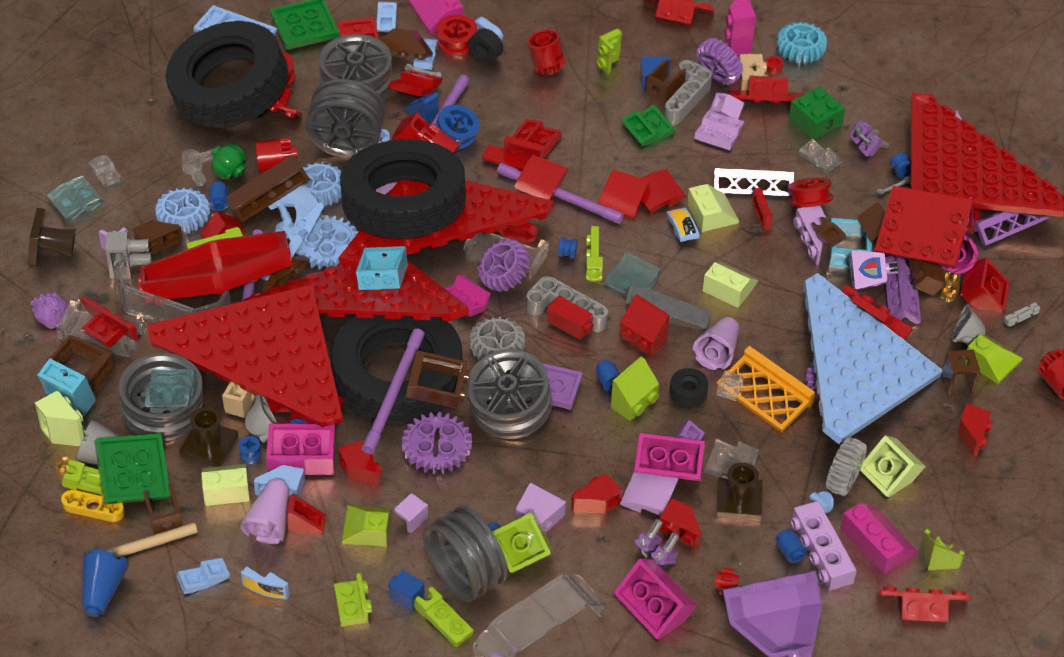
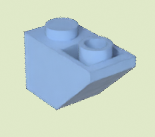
(292, 476)

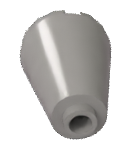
(87, 450)

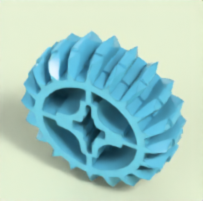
(801, 42)

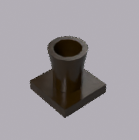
(48, 238)
(208, 439)
(740, 494)

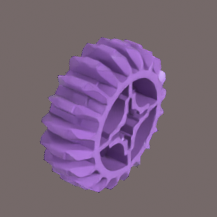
(720, 60)
(501, 277)

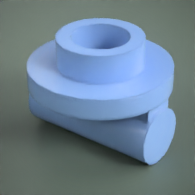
(825, 500)

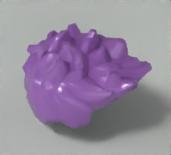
(49, 309)

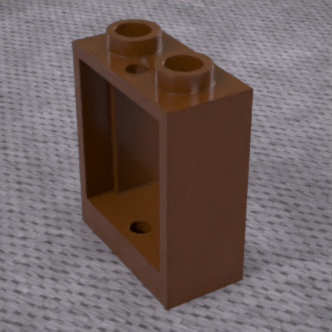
(102, 359)
(438, 364)

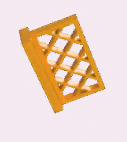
(781, 380)

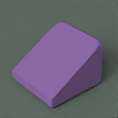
(689, 430)

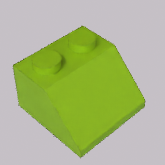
(634, 390)
(523, 541)

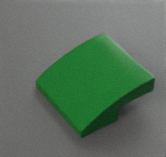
(648, 126)

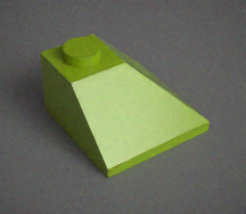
(993, 358)
(367, 525)

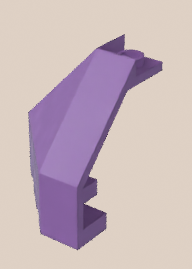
(778, 614)

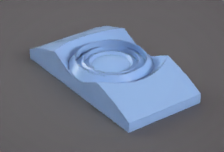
(217, 15)

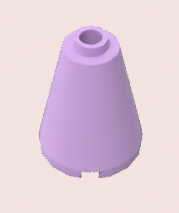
(717, 344)
(268, 514)

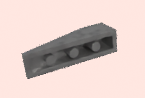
(680, 312)

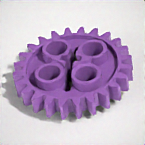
(420, 439)

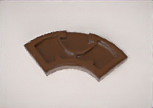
(284, 275)

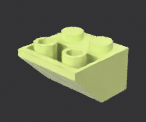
(59, 420)

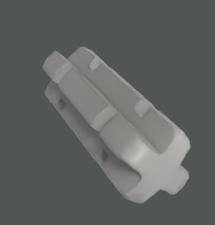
(1021, 314)

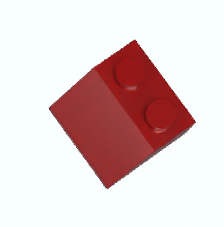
(985, 287)
(644, 325)

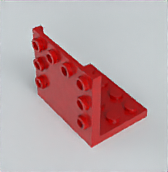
(925, 226)

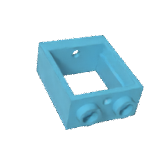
(840, 256)
(390, 267)
(72, 386)

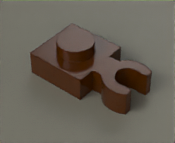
(828, 234)

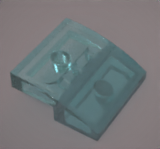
(75, 197)
(632, 272)
(170, 388)

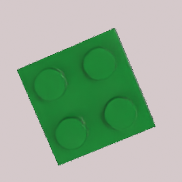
(817, 112)

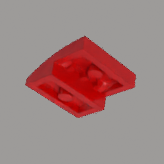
(358, 26)
(416, 83)
(536, 133)
(541, 178)
(661, 191)
(624, 193)

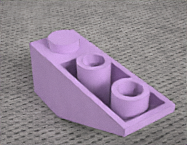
(803, 223)

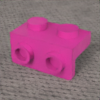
(470, 294)

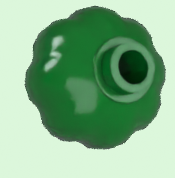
(228, 161)

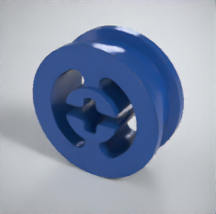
(466, 131)

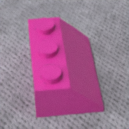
(433, 11)
(740, 27)
(302, 447)
(669, 456)
(877, 537)
(654, 598)

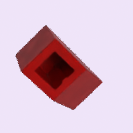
(410, 127)
(973, 427)
(359, 464)
(597, 496)
(681, 520)

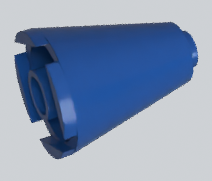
(100, 580)

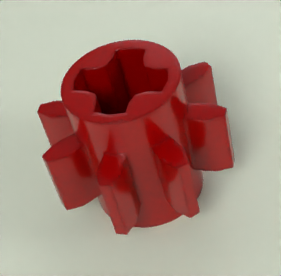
(726, 580)

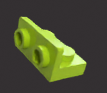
(609, 50)
(351, 601)

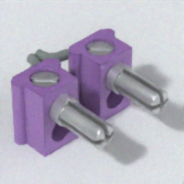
(867, 137)
(650, 542)

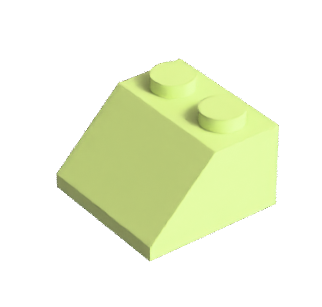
(710, 208)
(728, 284)
(891, 466)
(225, 484)

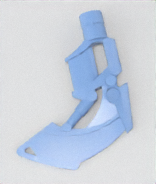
(307, 213)

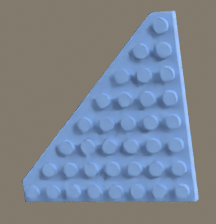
(858, 361)

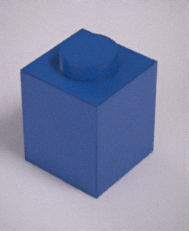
(405, 589)

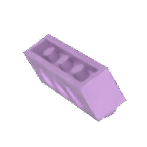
(823, 545)

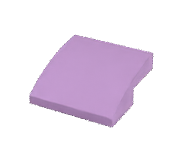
(719, 130)
(648, 492)

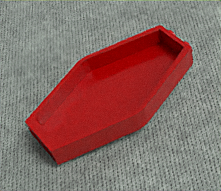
(216, 266)

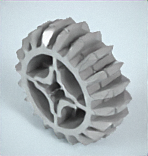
(495, 336)
(846, 466)

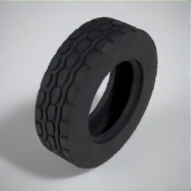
(239, 100)
(403, 215)
(365, 392)

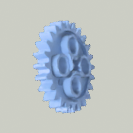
(327, 241)

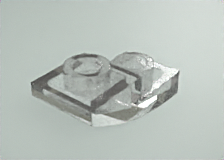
(819, 157)
(105, 172)

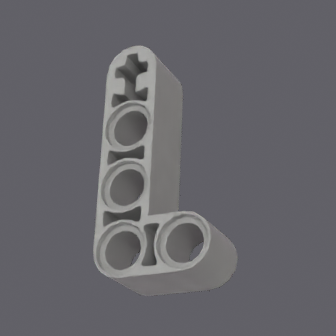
(696, 86)
(549, 288)

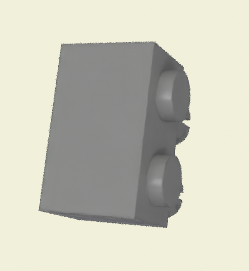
(120, 244)

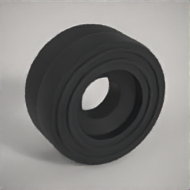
(485, 45)
(687, 398)

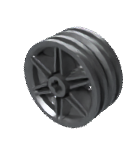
(358, 59)
(336, 118)
(509, 381)
(142, 420)
(465, 553)

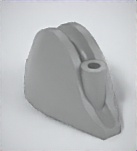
(968, 326)
(259, 418)

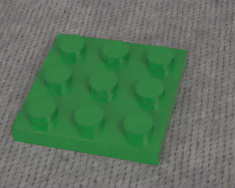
(304, 23)
(132, 466)

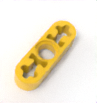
(85, 499)

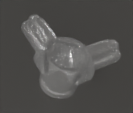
(192, 163)

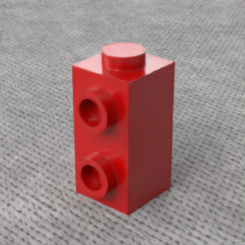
(570, 317)

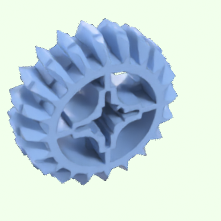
(323, 183)
(184, 208)

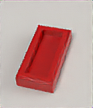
(762, 209)

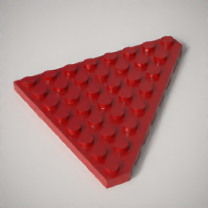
(962, 163)
(484, 211)
(339, 295)
(265, 347)

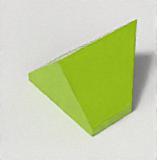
(938, 555)

